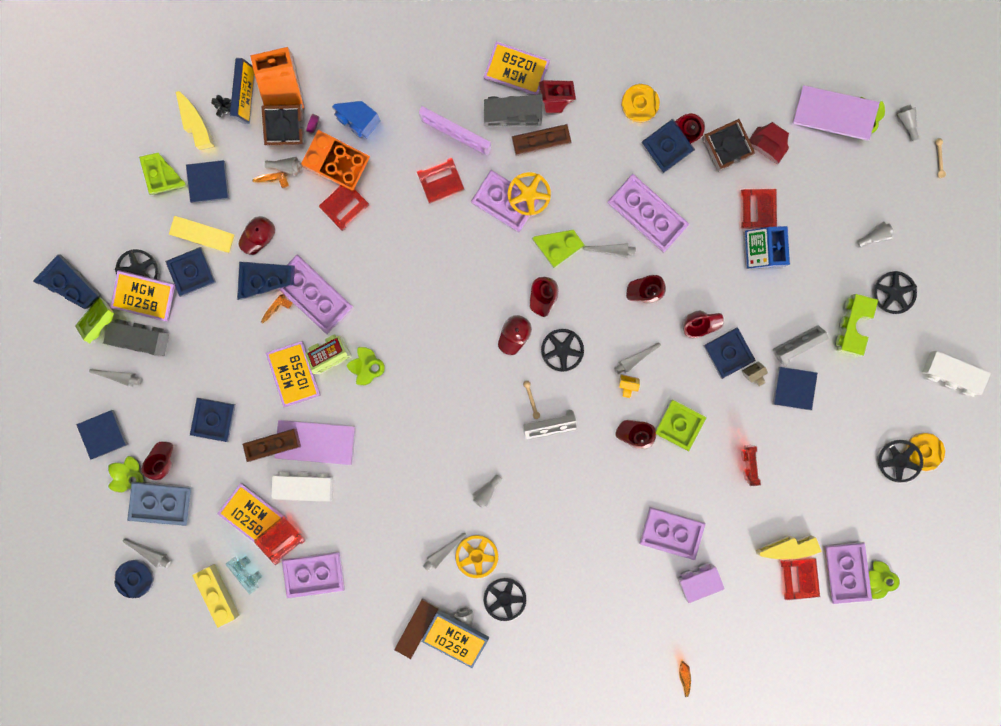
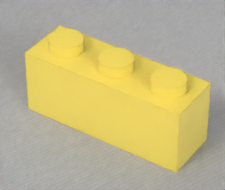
(216, 595)

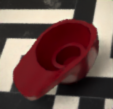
(687, 121)
(252, 240)
(646, 289)
(543, 295)
(700, 323)
(510, 340)
(636, 433)
(158, 461)

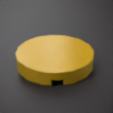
(640, 103)
(931, 449)

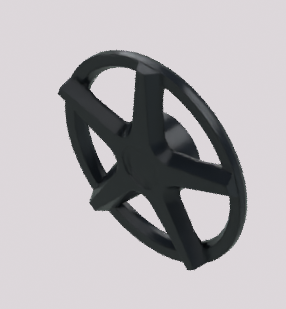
(135, 267)
(896, 292)
(562, 350)
(900, 461)
(504, 599)

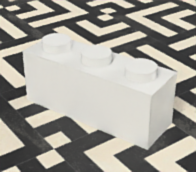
(955, 373)
(302, 486)

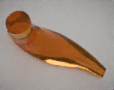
(281, 176)
(280, 300)
(685, 677)

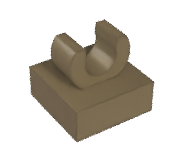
(755, 373)

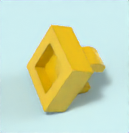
(628, 384)

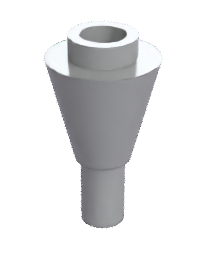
(908, 117)
(289, 165)
(880, 233)
(484, 494)
(464, 616)

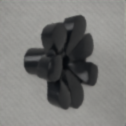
(222, 105)

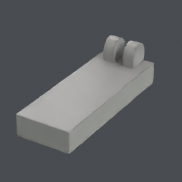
(800, 344)
(551, 426)

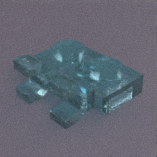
(247, 580)

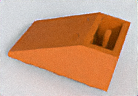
(277, 77)
(335, 160)

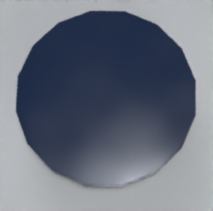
(133, 579)

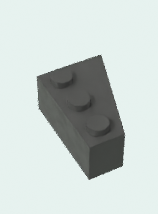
(513, 111)
(136, 337)

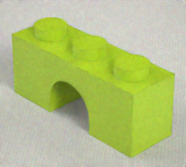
(850, 340)

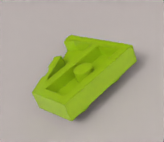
(159, 175)
(558, 245)

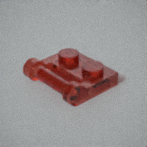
(443, 186)
(339, 201)
(765, 208)
(751, 470)
(275, 536)
(806, 576)

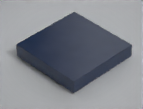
(668, 145)
(207, 181)
(190, 271)
(729, 353)
(795, 388)
(212, 419)
(101, 434)

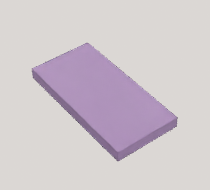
(836, 112)
(455, 131)
(648, 213)
(315, 296)
(320, 442)

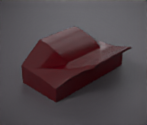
(556, 94)
(770, 141)

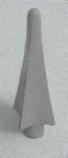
(618, 249)
(628, 363)
(123, 378)
(154, 557)
(436, 558)

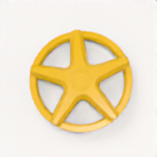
(529, 193)
(476, 556)

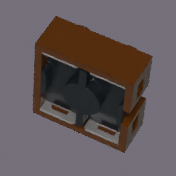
(282, 124)
(728, 145)

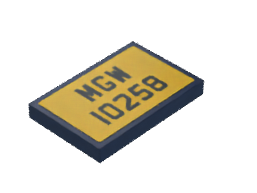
(242, 91)

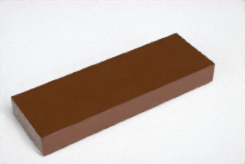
(541, 139)
(271, 445)
(416, 628)

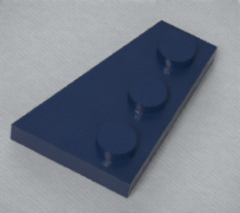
(263, 278)
(65, 280)

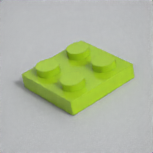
(94, 320)
(680, 425)

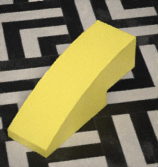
(194, 123)
(201, 234)
(790, 548)

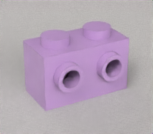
(700, 583)

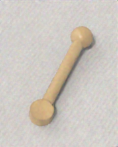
(941, 174)
(536, 415)

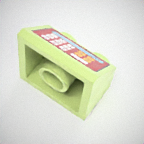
(328, 354)

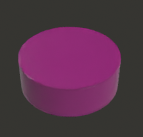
(312, 124)

